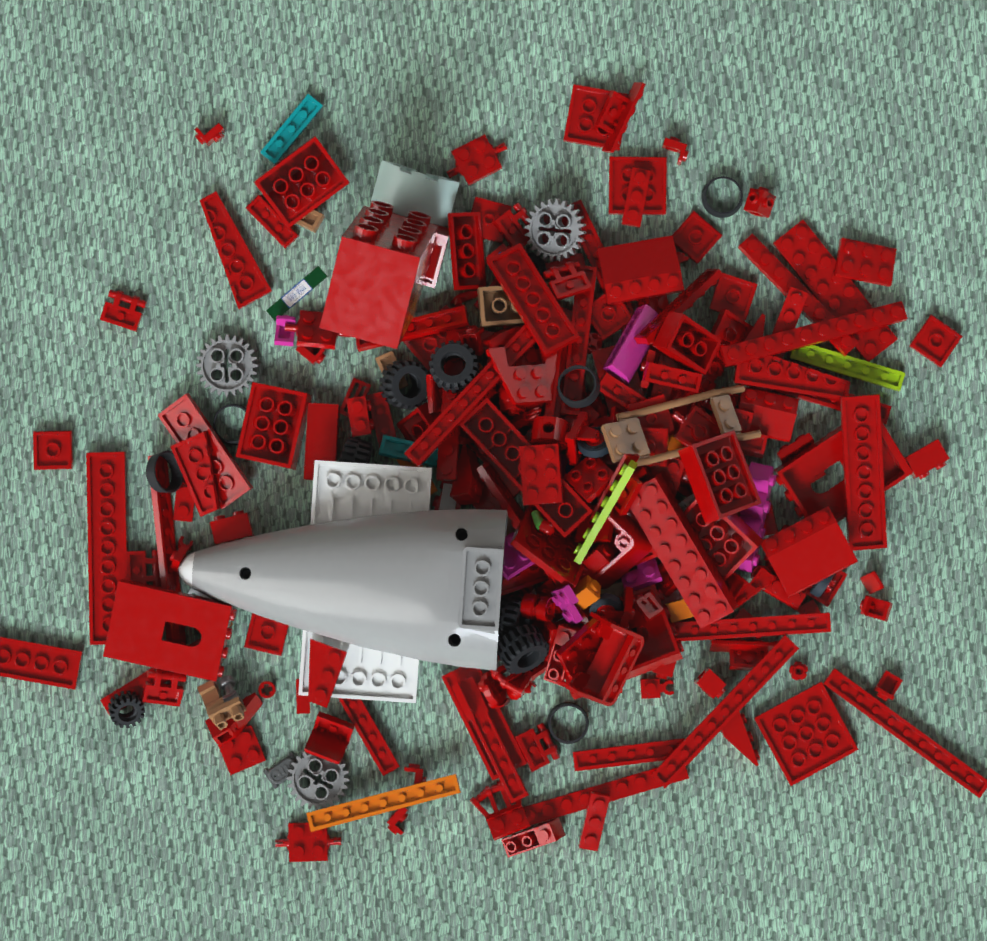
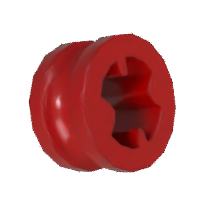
(262, 685)

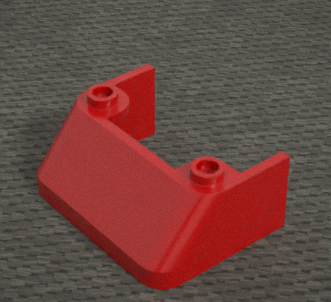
(632, 546)
(610, 664)

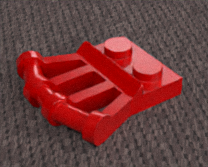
(506, 682)
(502, 821)

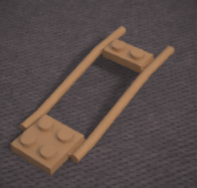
(628, 436)

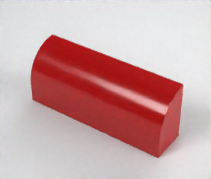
(320, 435)

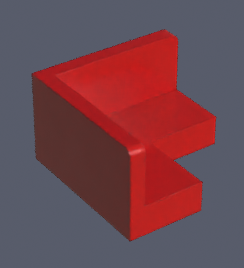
(754, 445)

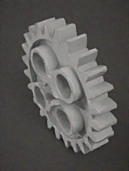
(556, 211)
(209, 366)
(308, 794)

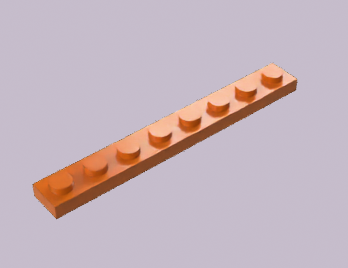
(383, 802)

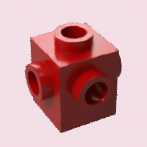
(759, 202)

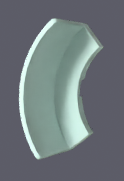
(415, 192)

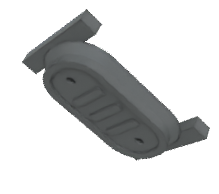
(280, 770)

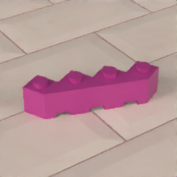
(755, 516)

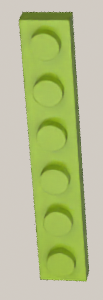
(849, 366)
(607, 504)

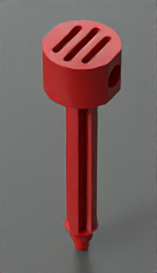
(550, 427)

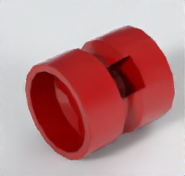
(537, 607)

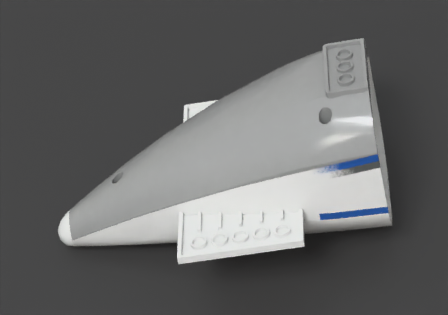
(371, 578)

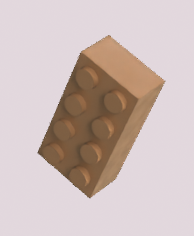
(496, 308)

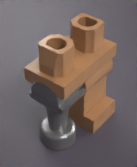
(221, 707)

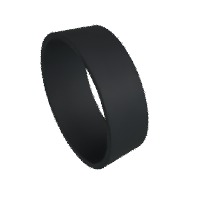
(713, 212)
(587, 401)
(223, 440)
(176, 478)
(563, 705)

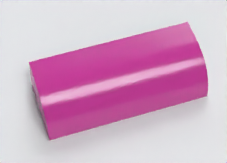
(627, 353)

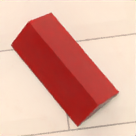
(466, 250)

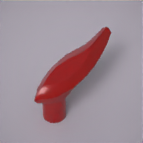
(463, 297)

